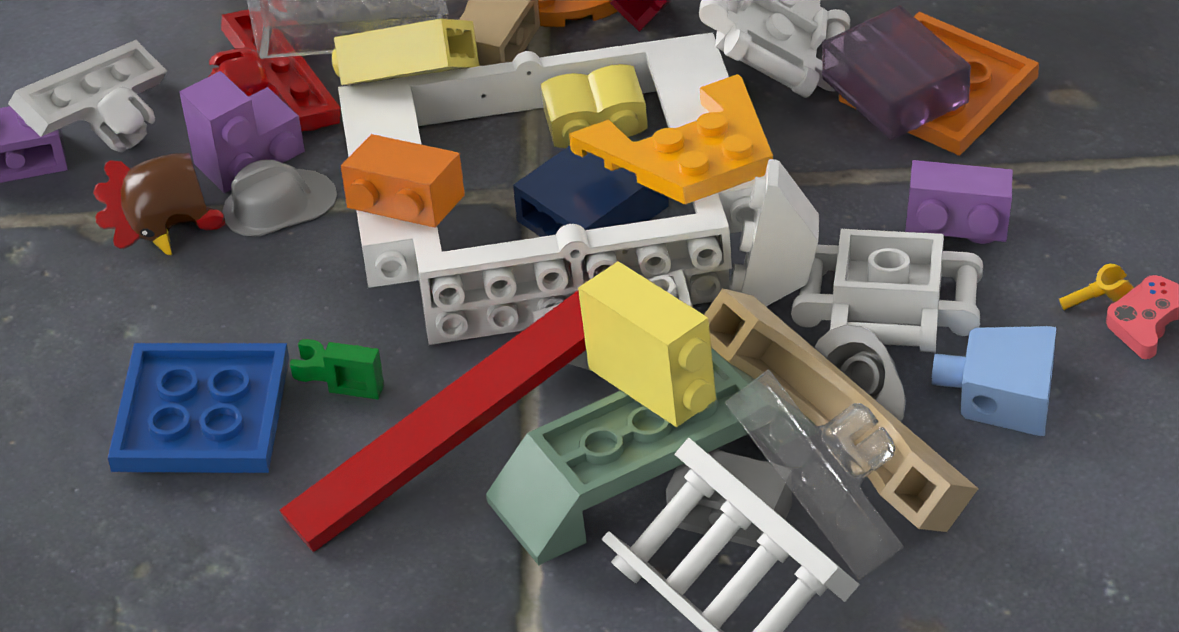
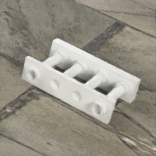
(740, 511)

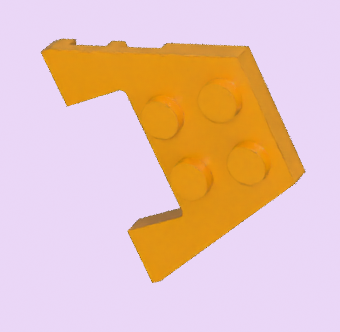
(693, 159)

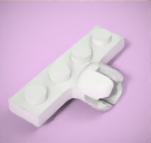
(97, 92)

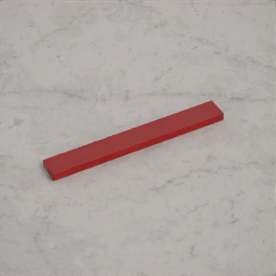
(438, 426)

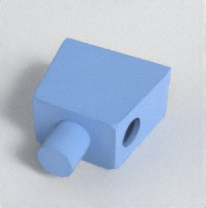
(1003, 376)

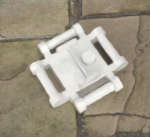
(776, 37)
(892, 282)

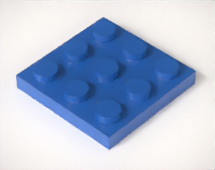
(199, 408)

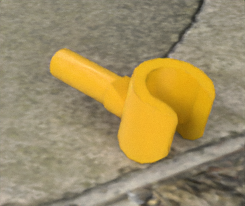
(1104, 284)

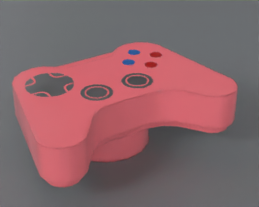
(1143, 314)

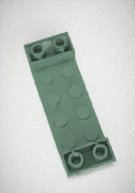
(598, 456)

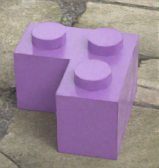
(235, 130)

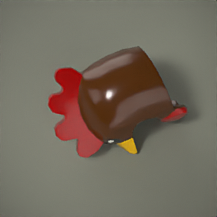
(152, 199)

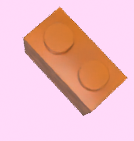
(403, 180)

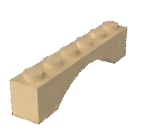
(912, 481)

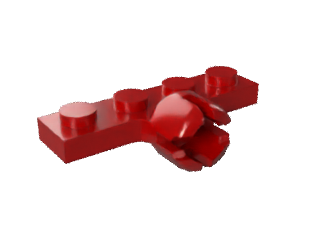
(286, 76)

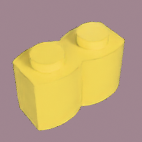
(584, 100)

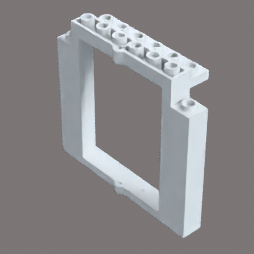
(502, 284)

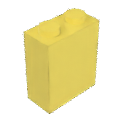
(405, 51)
(647, 343)

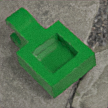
(344, 367)

